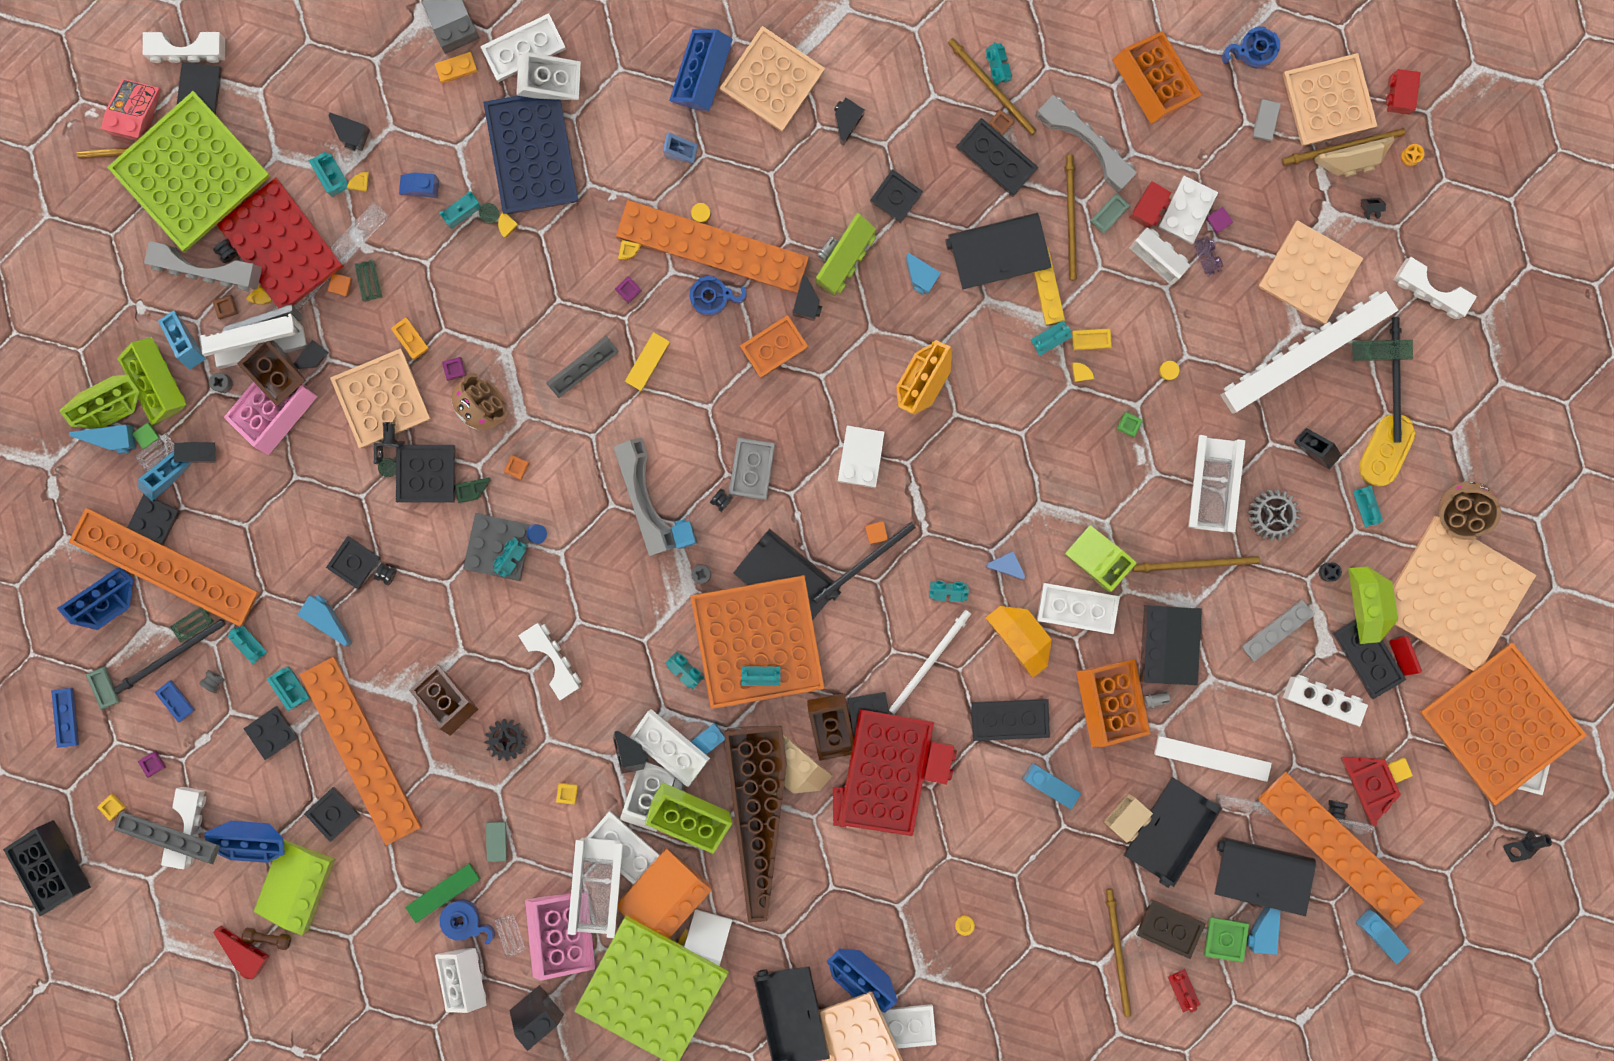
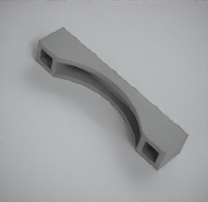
(1057, 116)
(238, 273)
(632, 461)

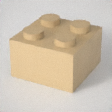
(1128, 818)

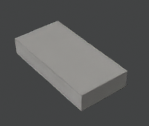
(1266, 120)

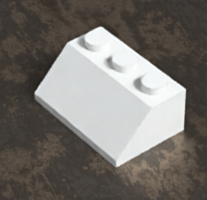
(1159, 256)
(461, 980)

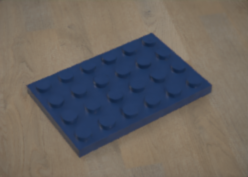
(530, 153)

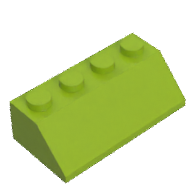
(845, 255)
(150, 373)
(688, 818)

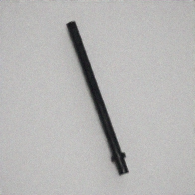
(1395, 331)
(825, 592)
(128, 682)

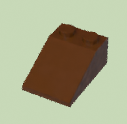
(272, 371)
(443, 700)
(831, 726)

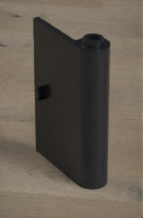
(1009, 245)
(775, 560)
(1181, 826)
(1277, 875)
(791, 1015)

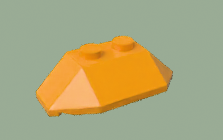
(924, 377)
(1022, 636)

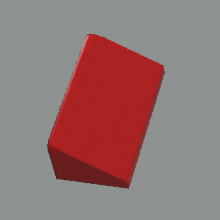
(1405, 655)

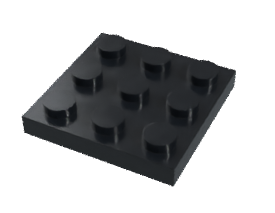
(425, 474)

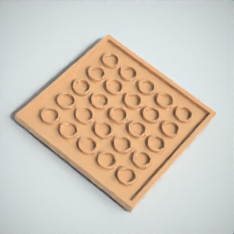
(1458, 595)

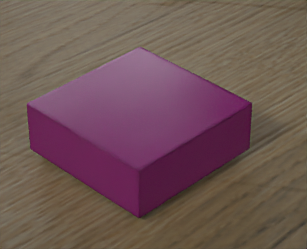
(1219, 220)
(628, 289)
(454, 368)
(151, 764)

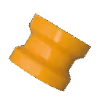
(1416, 153)

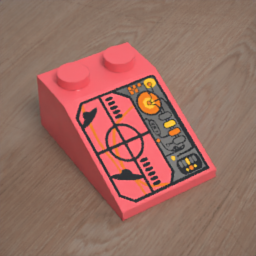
(131, 110)

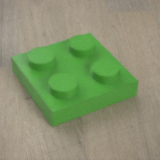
(1226, 939)

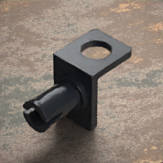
(388, 440)
(1527, 846)

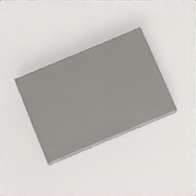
(751, 468)

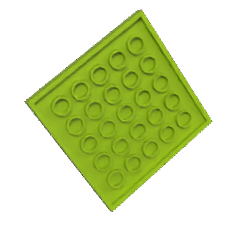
(188, 171)
(651, 990)

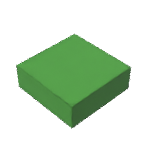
(1129, 424)
(145, 435)

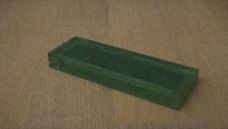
(1382, 350)

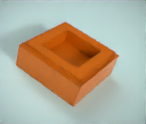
(340, 285)
(516, 467)
(876, 532)

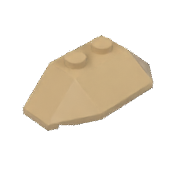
(1355, 158)
(802, 771)

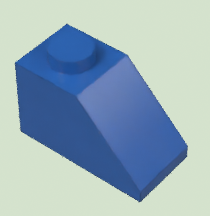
(419, 185)

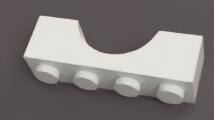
(208, 47)
(1413, 276)
(538, 639)
(188, 804)

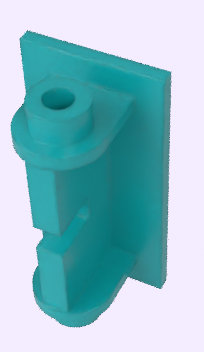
(996, 55)
(1051, 338)
(1368, 506)
(504, 563)
(958, 591)
(247, 644)
(691, 675)
(760, 676)

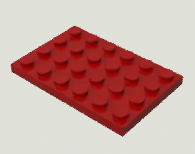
(282, 240)
(886, 773)

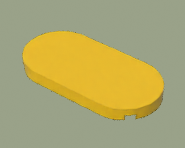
(1384, 457)

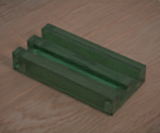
(371, 263)
(206, 615)

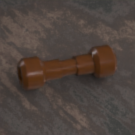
(251, 935)

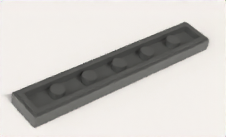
(167, 837)

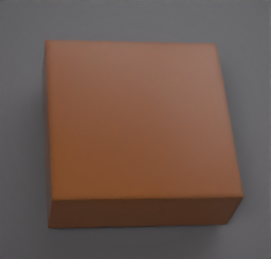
(1001, 122)
(225, 307)

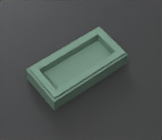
(1109, 213)
(103, 688)
(496, 841)

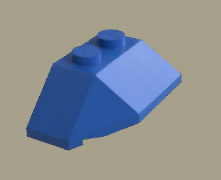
(100, 601)
(247, 841)
(861, 975)

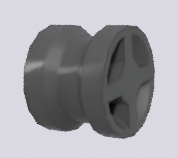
(225, 382)
(701, 574)
(211, 681)

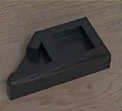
(311, 356)

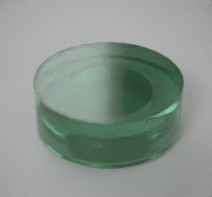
(488, 213)
(387, 467)

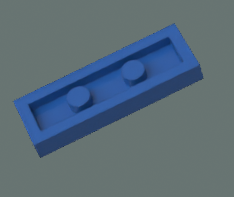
(65, 717)

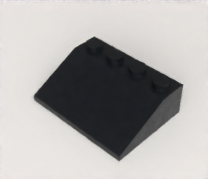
(1170, 645)
(46, 867)

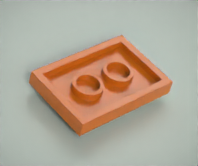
(774, 346)

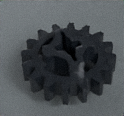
(506, 749)

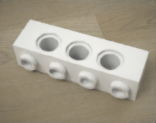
(1355, 708)

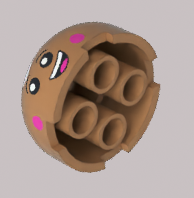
(471, 410)
(1470, 508)

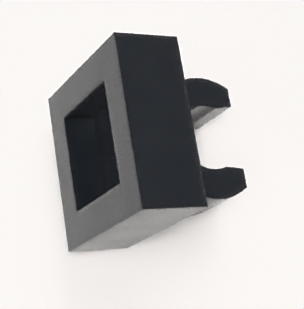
(1373, 205)

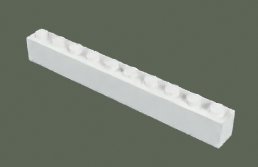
(1309, 352)

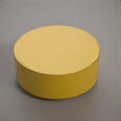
(700, 212)
(1169, 370)
(964, 925)

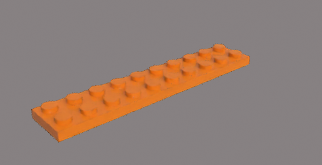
(712, 246)
(163, 567)
(360, 750)
(1340, 849)

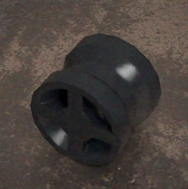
(225, 251)
(721, 500)
(1334, 572)
(385, 574)
(1337, 809)

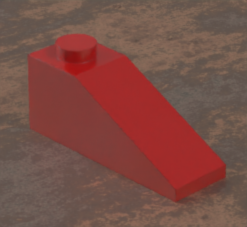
(243, 956)

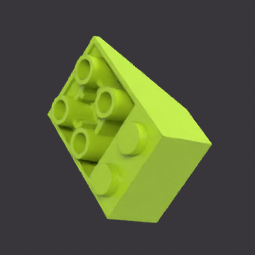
(1100, 558)

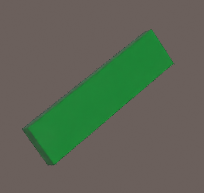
(442, 893)

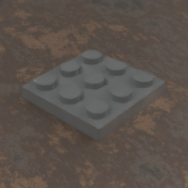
(488, 542)

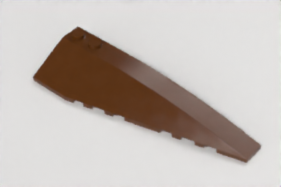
(757, 787)

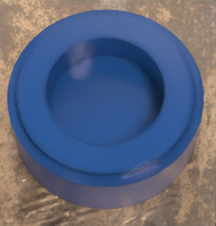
(536, 533)

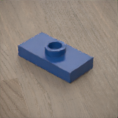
(175, 701)

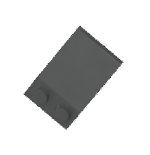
(450, 23)

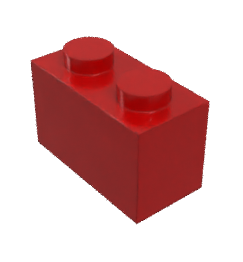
(1403, 91)
(1150, 205)
(939, 762)

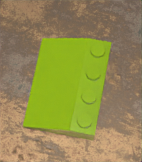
(294, 888)

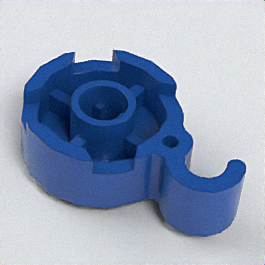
(1249, 53)
(721, 296)
(471, 921)

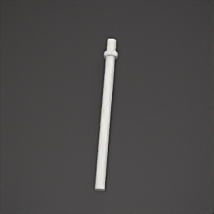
(930, 661)

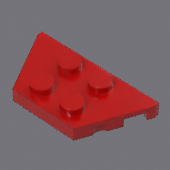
(1372, 785)

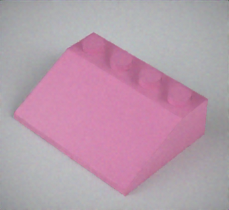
(264, 422)
(551, 947)

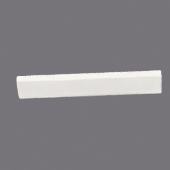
(1212, 758)

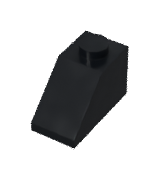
(847, 118)
(350, 132)
(807, 301)
(1318, 448)
(194, 452)
(629, 753)

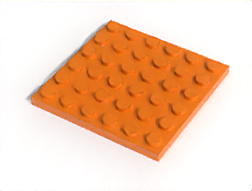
(757, 627)
(1503, 724)

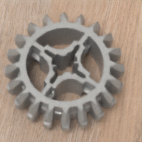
(1280, 520)

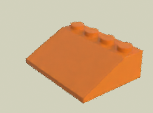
(1156, 77)
(1113, 703)
(664, 894)

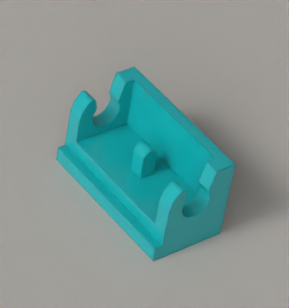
(329, 173)
(460, 210)
(288, 688)

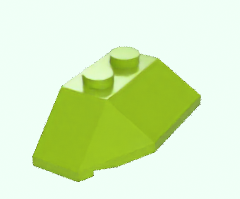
(102, 403)
(1373, 604)

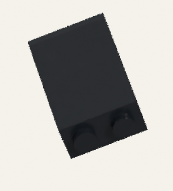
(534, 1017)

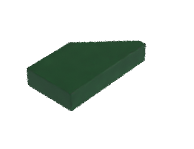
(471, 490)

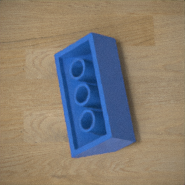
(701, 69)

